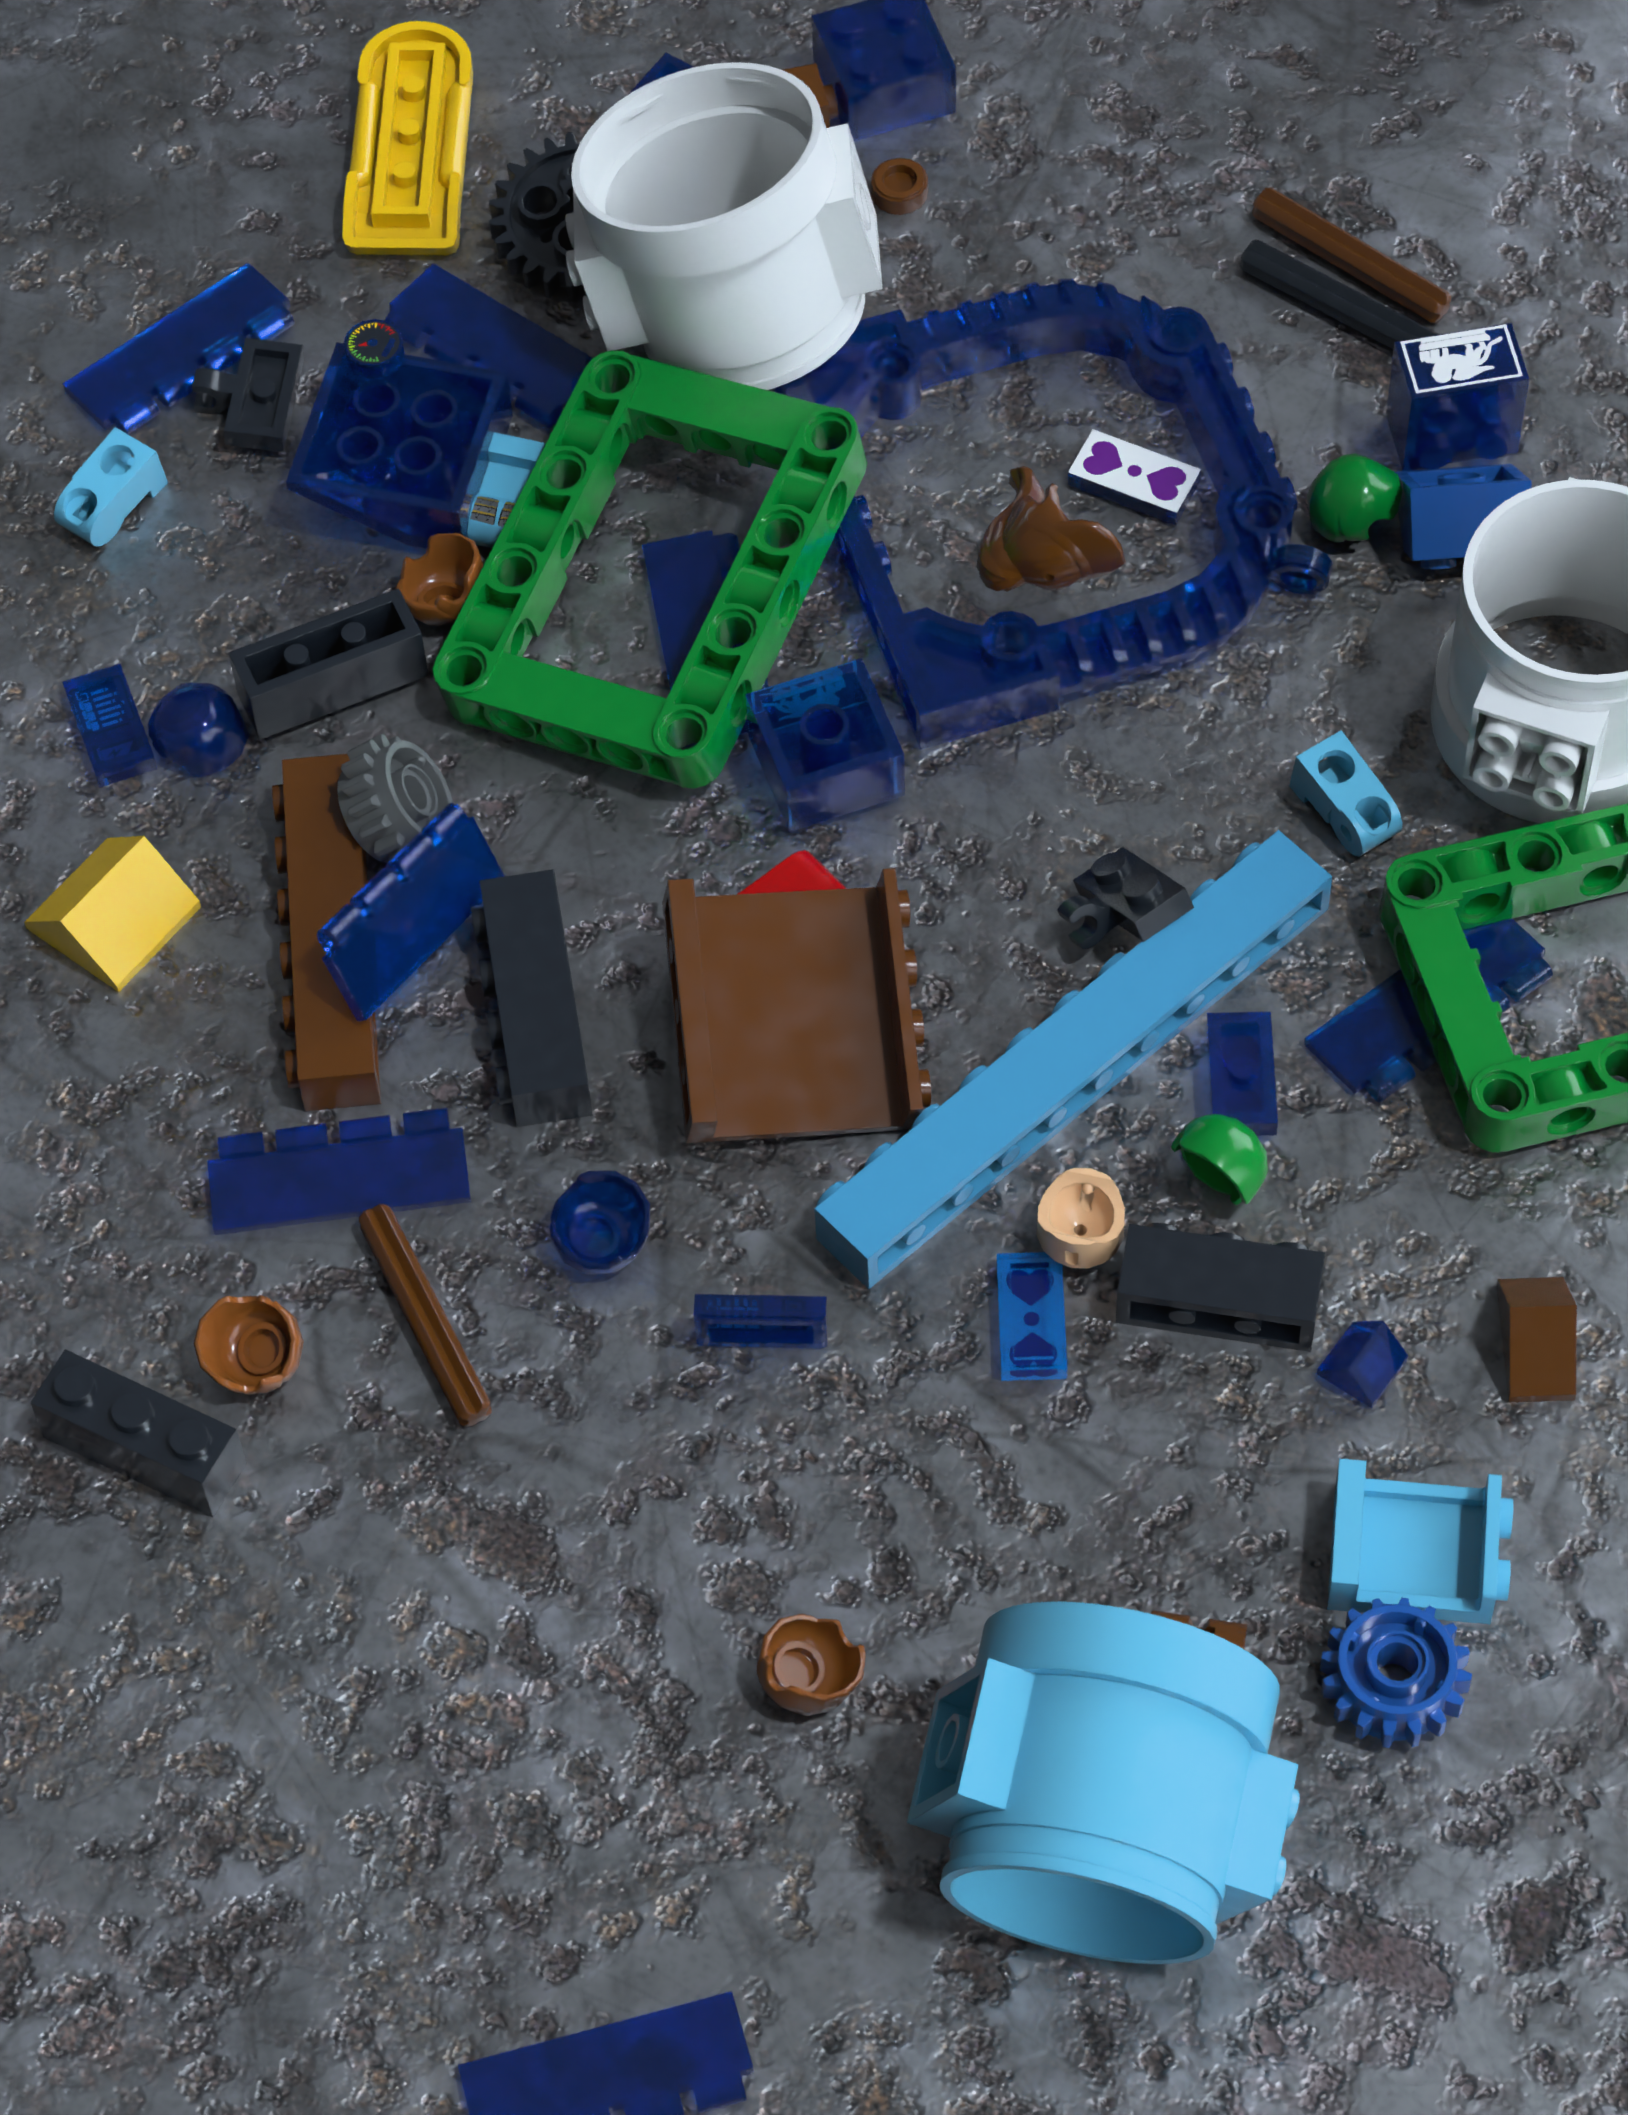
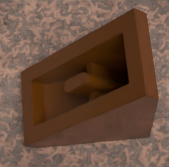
(1538, 1338)

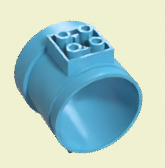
(1107, 1783)

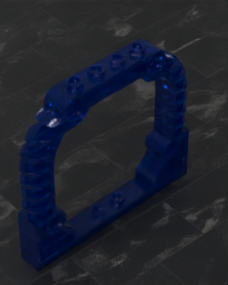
(956, 671)

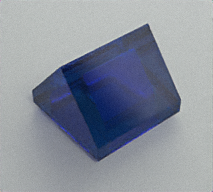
(1364, 1361)

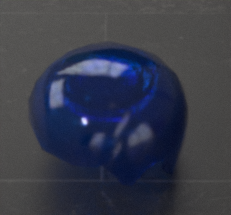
(198, 728)
(600, 1222)

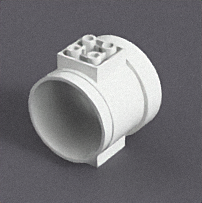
(723, 225)
(1508, 726)

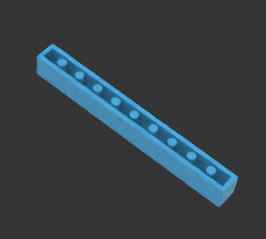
(1070, 1059)

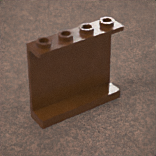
(794, 1012)

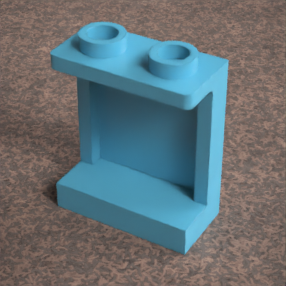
(1418, 1545)

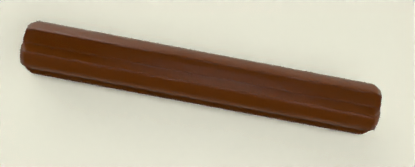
(1351, 255)
(425, 1315)

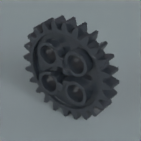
(530, 240)

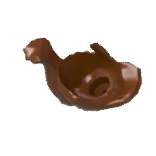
(1040, 545)

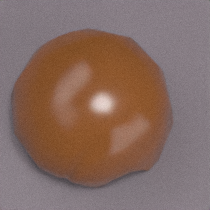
(441, 578)
(248, 1344)
(809, 1664)

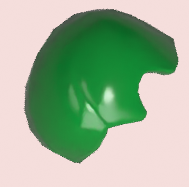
(1351, 497)
(1224, 1155)

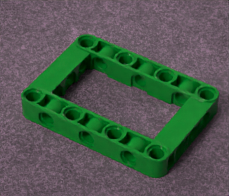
(610, 723)
(1482, 885)

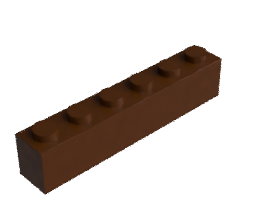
(325, 868)

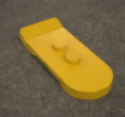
(409, 142)

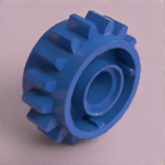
(1386, 1706)

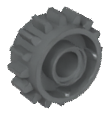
(389, 794)

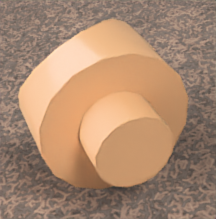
(1081, 1224)

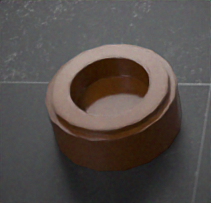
(899, 186)

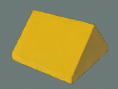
(115, 910)

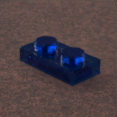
(1243, 1069)

